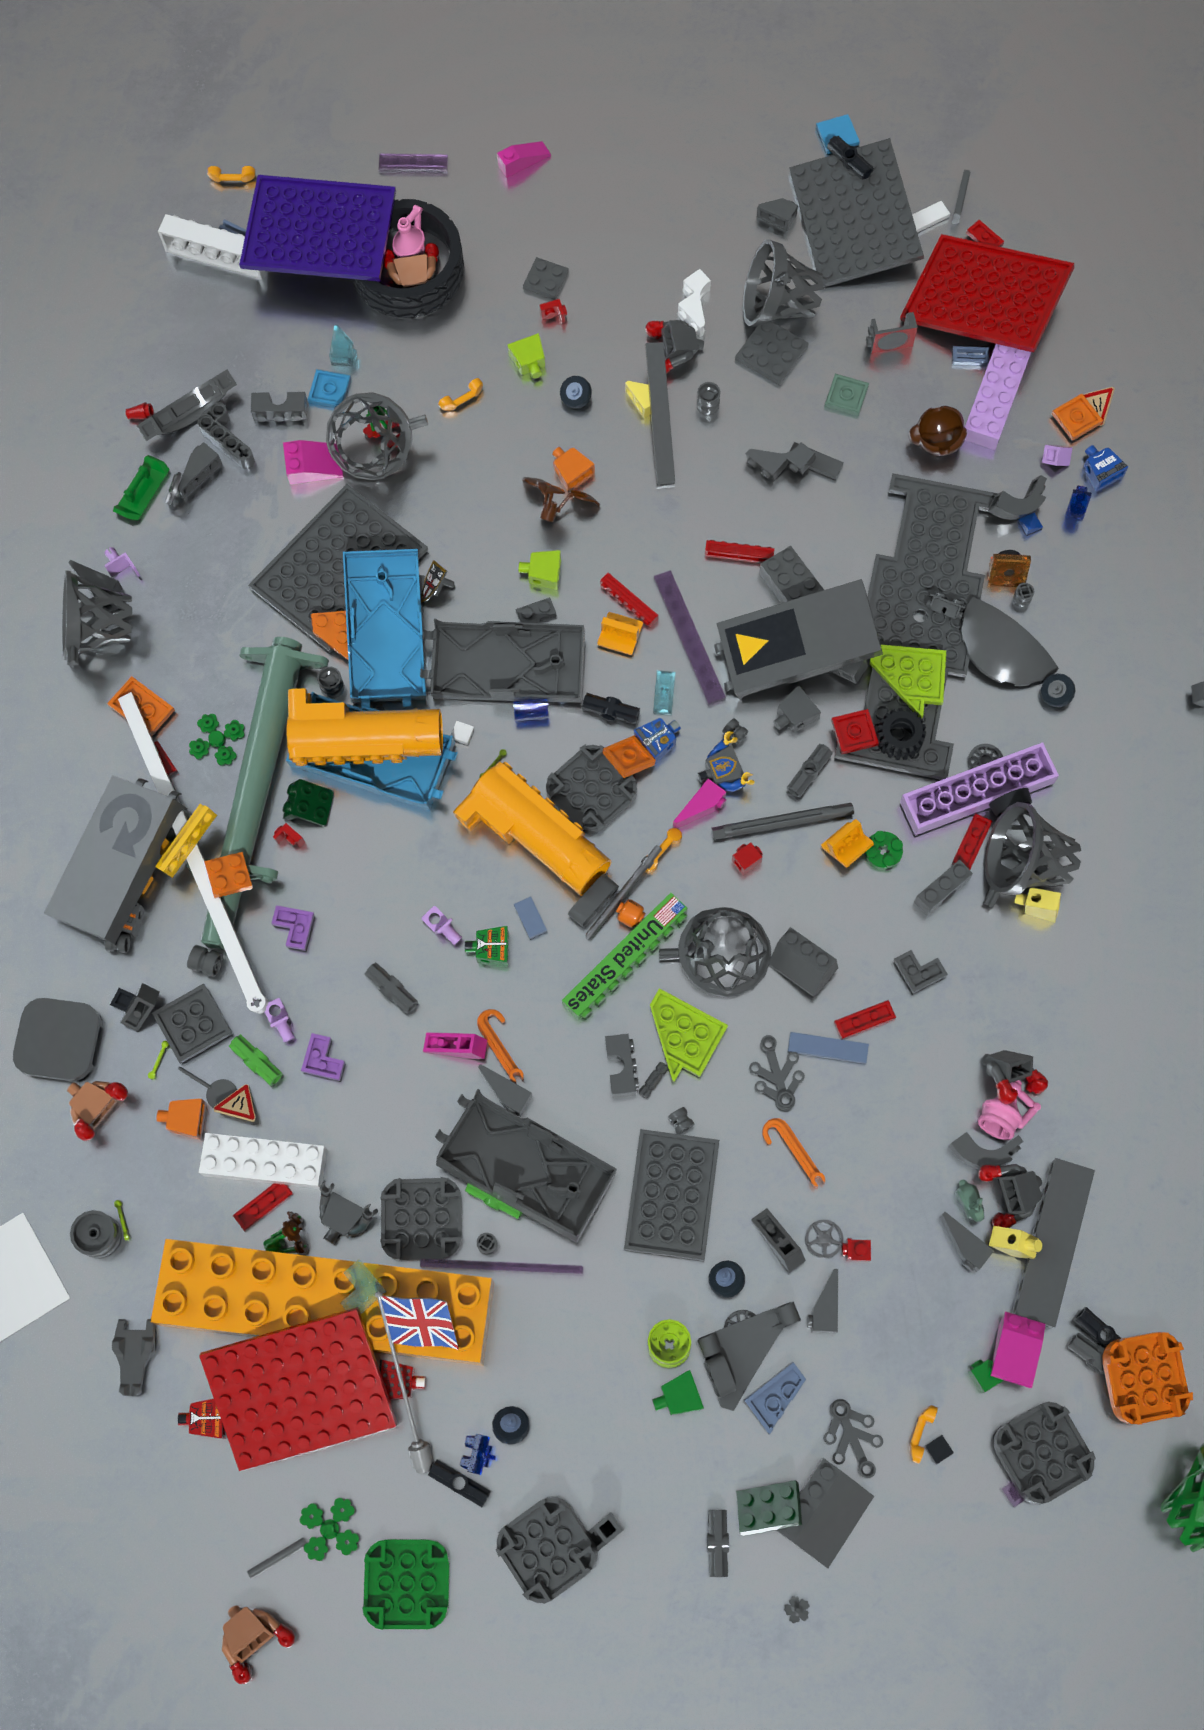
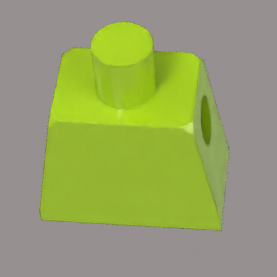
(528, 355)
(543, 568)

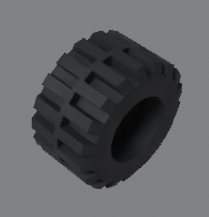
(904, 720)

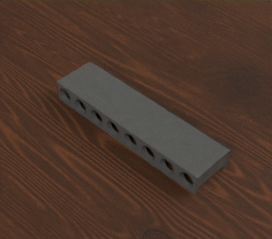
(1058, 1229)

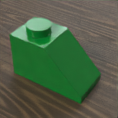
(982, 1375)

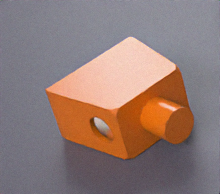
(572, 467)
(184, 1117)

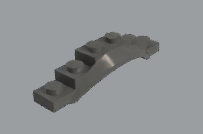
(188, 407)

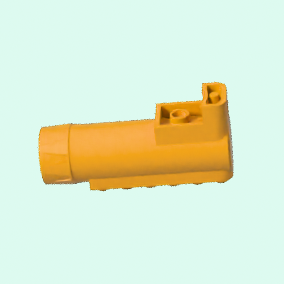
(336, 735)
(522, 814)

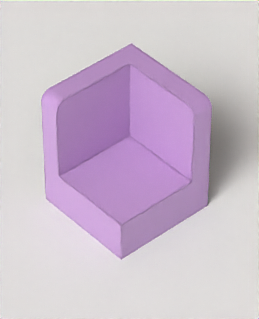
(1057, 455)

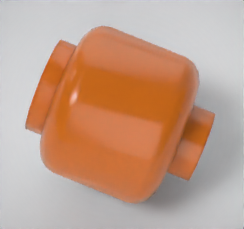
(630, 913)

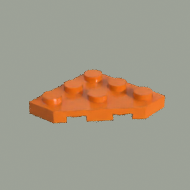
(331, 629)

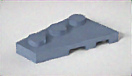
(775, 1395)

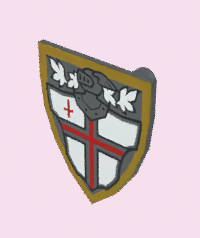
(434, 582)

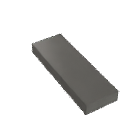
(961, 196)
(824, 464)

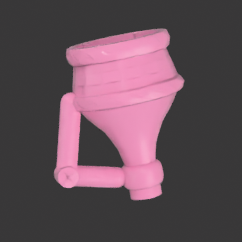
(410, 238)
(1002, 1119)

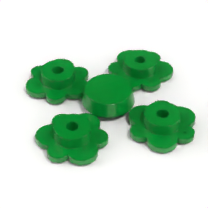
(216, 739)
(329, 1529)

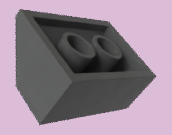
(803, 962)

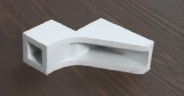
(690, 308)

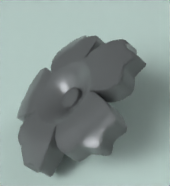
(797, 1609)

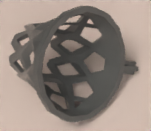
(779, 291)
(395, 414)
(76, 630)
(998, 874)
(689, 964)

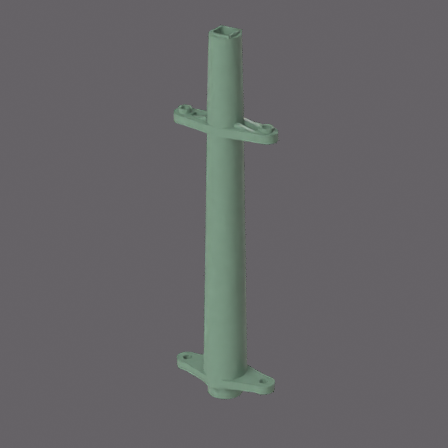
(280, 673)

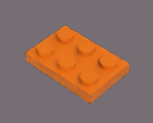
(152, 707)

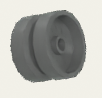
(94, 1244)

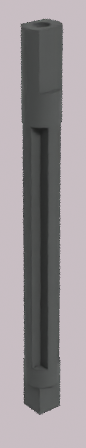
(782, 820)

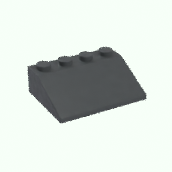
(829, 1512)

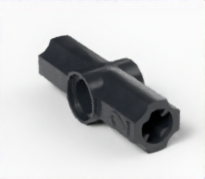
(856, 163)
(611, 708)
(1094, 1326)
(472, 1490)

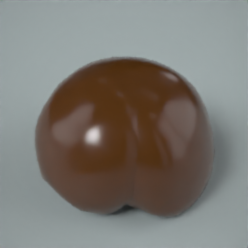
(939, 431)

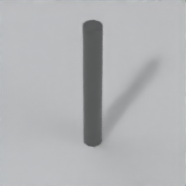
(276, 1558)

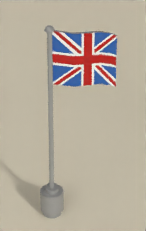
(416, 1324)

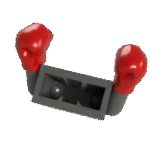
(678, 339)
(1010, 1067)
(1019, 1190)

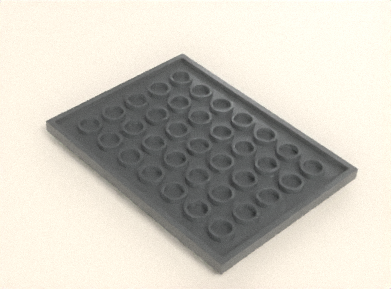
(855, 222)
(310, 569)

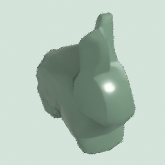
(970, 1199)

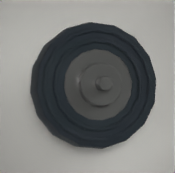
(1058, 690)

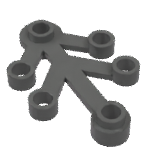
(778, 1076)
(851, 1435)

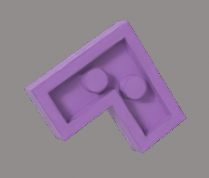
(299, 925)
(318, 1063)

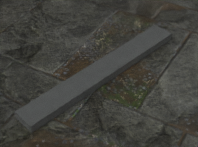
(660, 413)

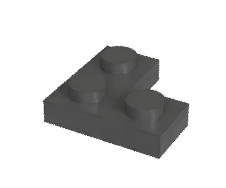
(536, 611)
(919, 976)

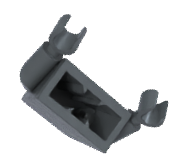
(342, 1215)

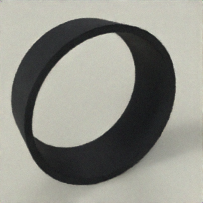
(1001, 803)

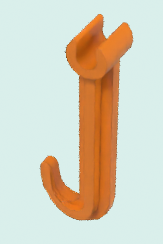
(496, 1045)
(795, 1147)

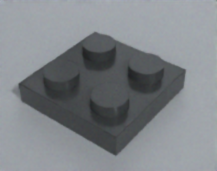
(545, 278)

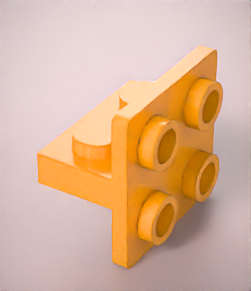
(619, 633)
(848, 843)

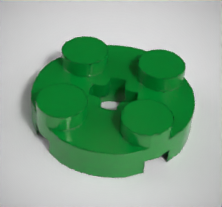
(893, 845)

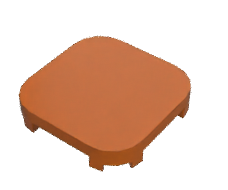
(1146, 1378)

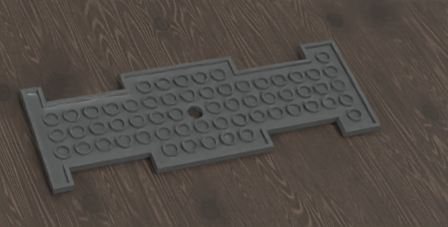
(928, 559)

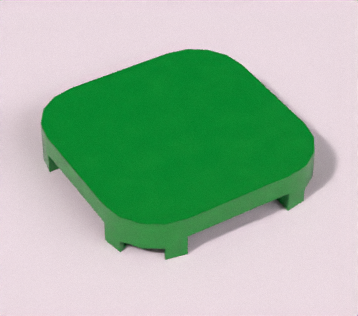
(406, 1584)

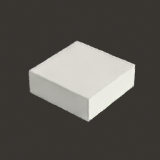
(462, 732)

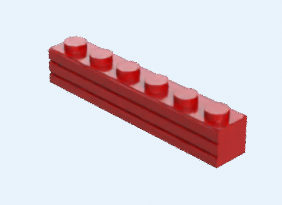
(738, 551)
(630, 600)

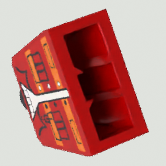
(203, 1419)

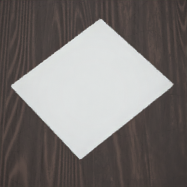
(26, 1278)

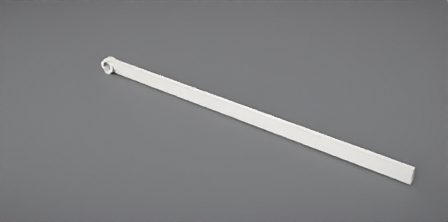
(195, 859)

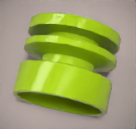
(669, 1332)

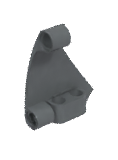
(738, 1350)

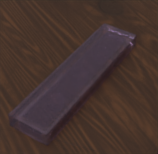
(413, 163)

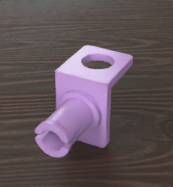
(118, 563)
(442, 926)
(280, 1021)

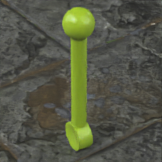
(502, 753)
(152, 1075)
(117, 1204)

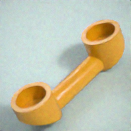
(246, 175)
(448, 404)
(674, 836)
(927, 1415)

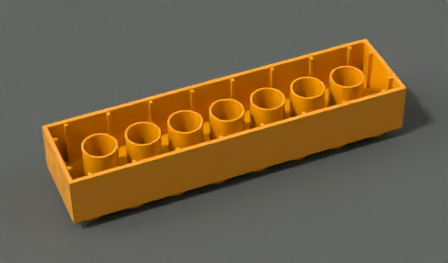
(268, 1291)

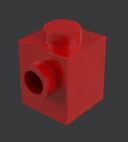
(747, 857)

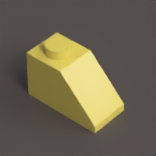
(640, 396)

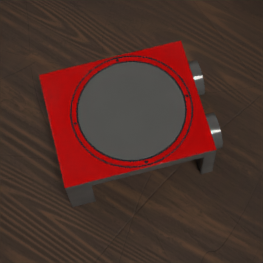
(892, 338)

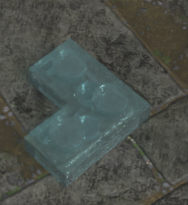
(365, 1285)

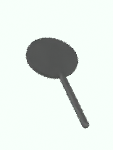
(216, 1091)

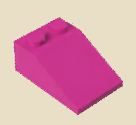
(309, 462)
(1017, 1349)

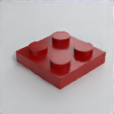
(854, 731)

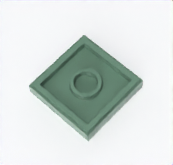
(846, 394)

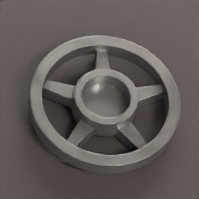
(173, 488)
(824, 1239)

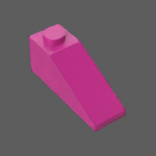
(521, 156)
(703, 803)
(456, 1045)

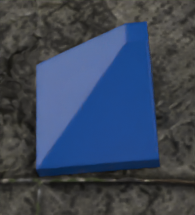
(1030, 523)

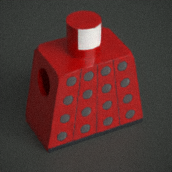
(392, 1383)

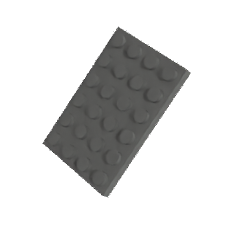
(672, 1195)

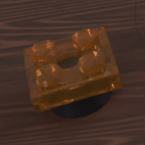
(1008, 569)

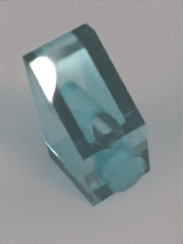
(342, 349)
(664, 692)

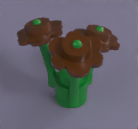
(290, 1230)

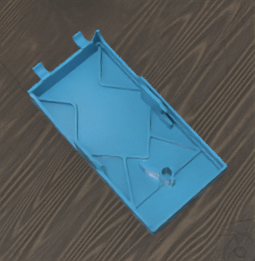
(384, 626)
(410, 782)

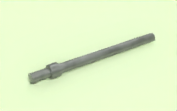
(646, 863)

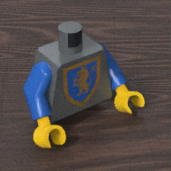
(724, 767)

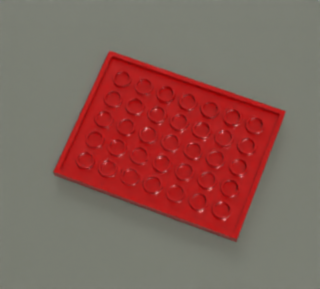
(988, 292)
(298, 1389)

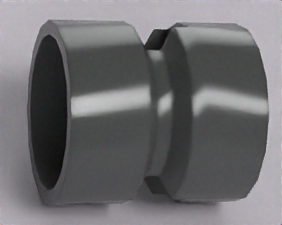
(708, 398)
(330, 682)
(201, 959)

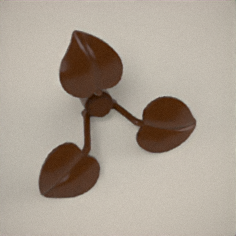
(550, 507)

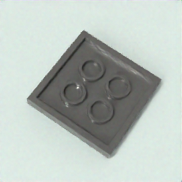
(771, 351)
(192, 1023)

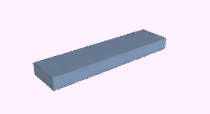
(828, 1048)

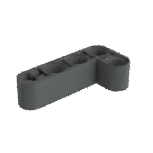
(216, 428)

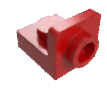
(553, 308)
(292, 836)
(857, 1250)

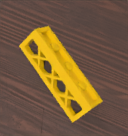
(186, 840)

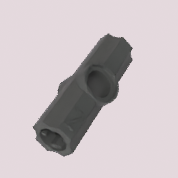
(816, 762)
(391, 988)
(1088, 1351)
(718, 1543)

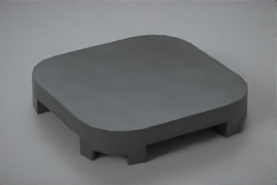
(590, 789)
(56, 1039)
(421, 1219)
(1043, 1453)
(546, 1549)

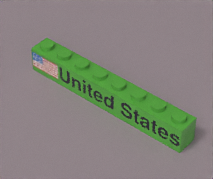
(624, 956)

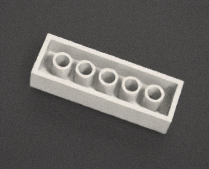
(204, 244)
(263, 1160)

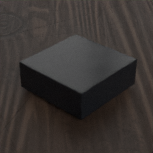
(121, 999)
(939, 1449)

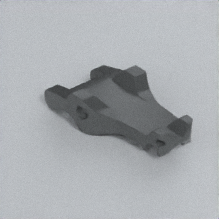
(133, 1353)

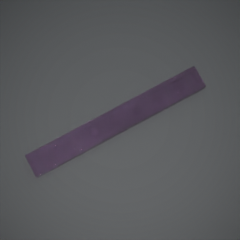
(689, 638)
(506, 1267)

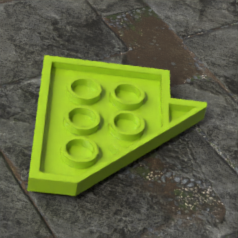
(913, 674)
(685, 1034)

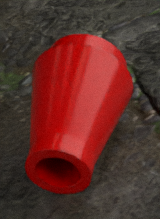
(140, 411)

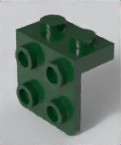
(308, 802)

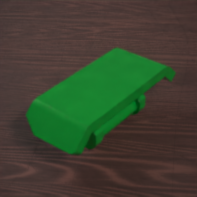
(142, 488)

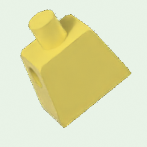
(1040, 903)
(1024, 1246)

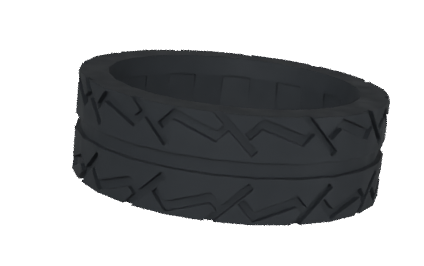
(428, 296)

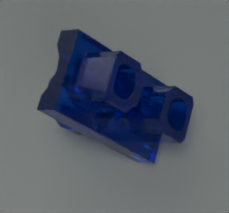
(1078, 503)
(530, 709)
(480, 1454)

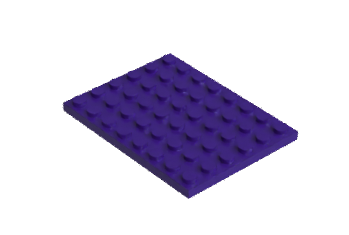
(318, 227)

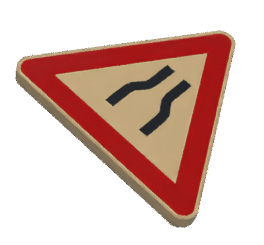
(1101, 401)
(238, 1105)

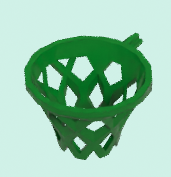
(1186, 1494)

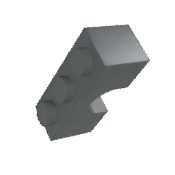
(292, 409)
(942, 887)
(620, 1048)

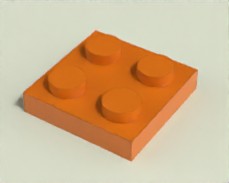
(1077, 417)
(629, 756)
(228, 875)

